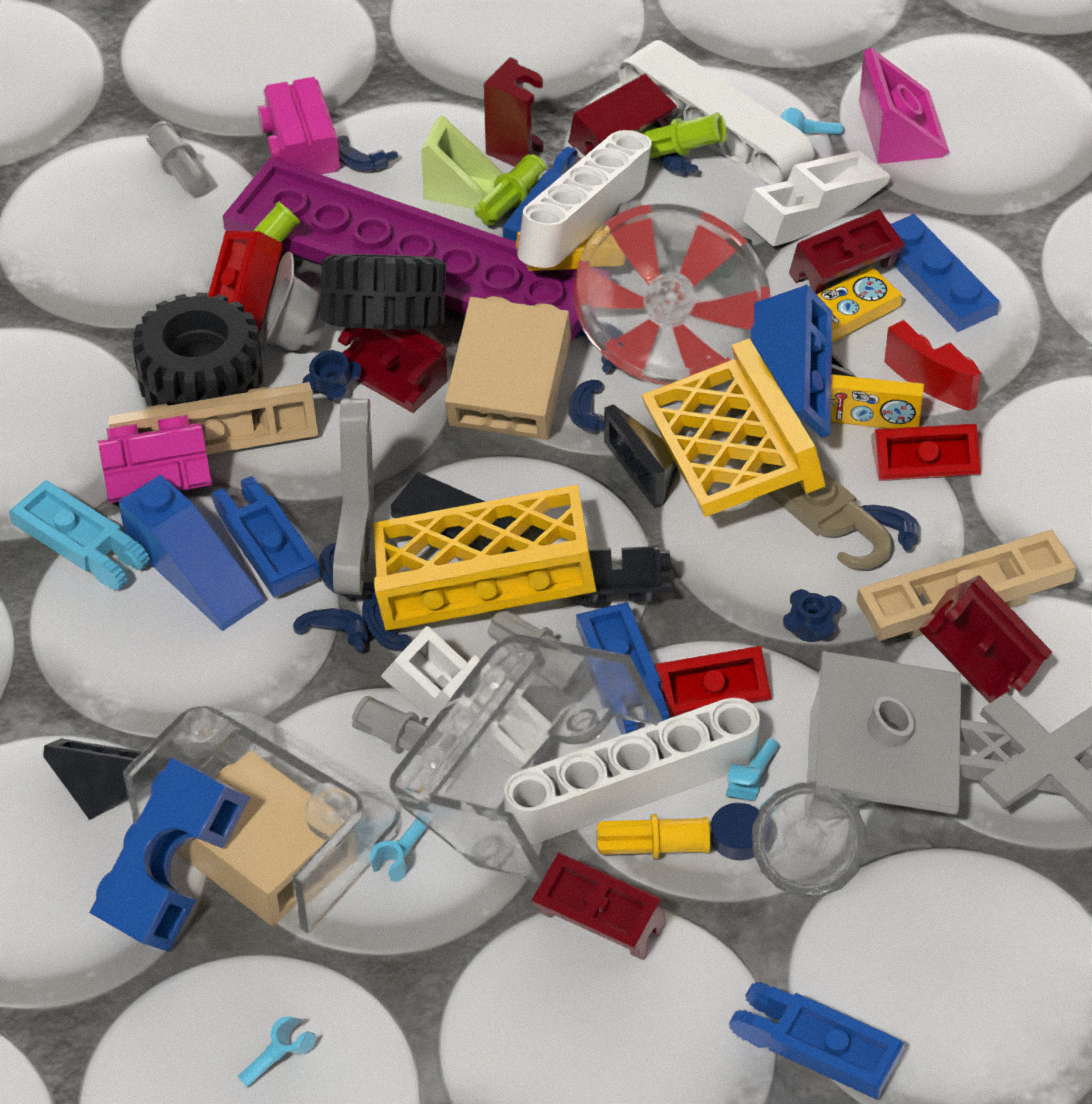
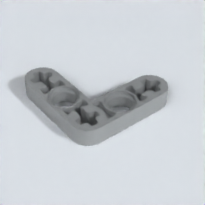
(358, 497)

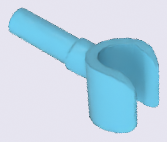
(797, 119)
(745, 780)
(396, 851)
(278, 1048)

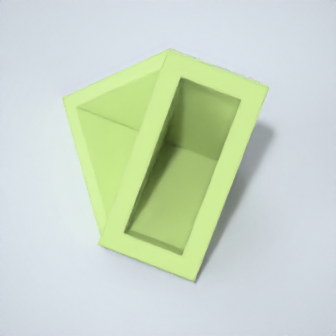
(454, 167)

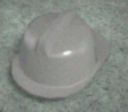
(292, 310)

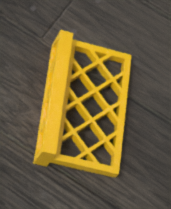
(766, 416)
(486, 578)

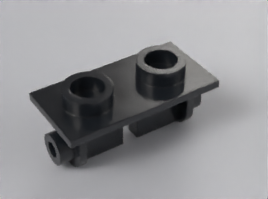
(637, 577)

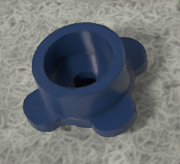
(332, 374)
(812, 626)

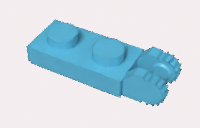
(78, 533)

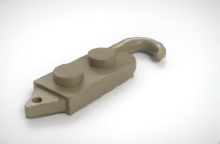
(831, 513)

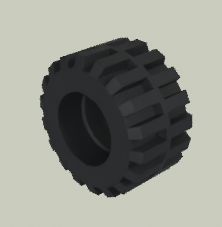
(383, 291)
(196, 350)

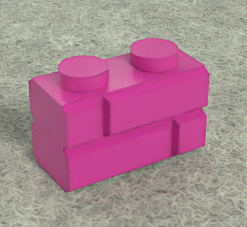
(299, 126)
(136, 458)

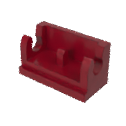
(626, 108)
(509, 113)
(845, 250)
(397, 363)
(984, 639)
(600, 904)

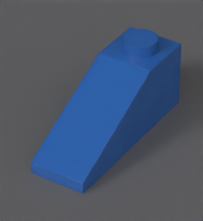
(796, 345)
(188, 552)

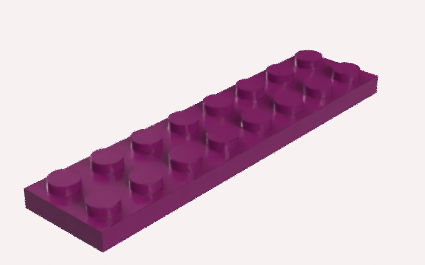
(357, 221)

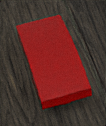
(943, 371)

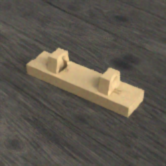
(228, 421)
(1009, 569)

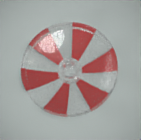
(667, 291)

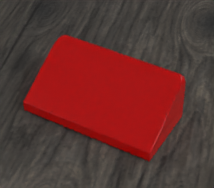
(246, 270)
(926, 452)
(713, 677)

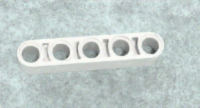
(755, 136)
(583, 199)
(664, 762)

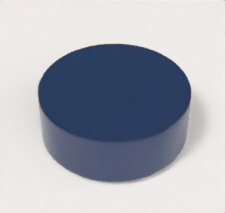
(733, 830)

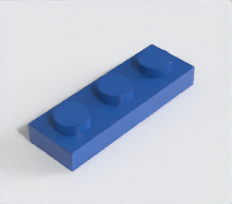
(942, 276)

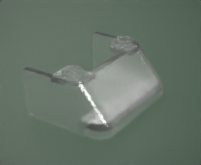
(504, 722)
(342, 807)

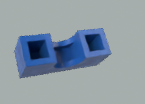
(139, 889)

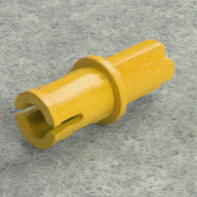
(653, 836)

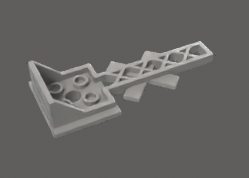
(923, 761)

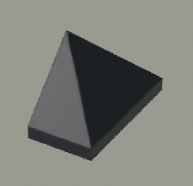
(640, 454)
(90, 772)

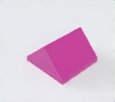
(898, 113)

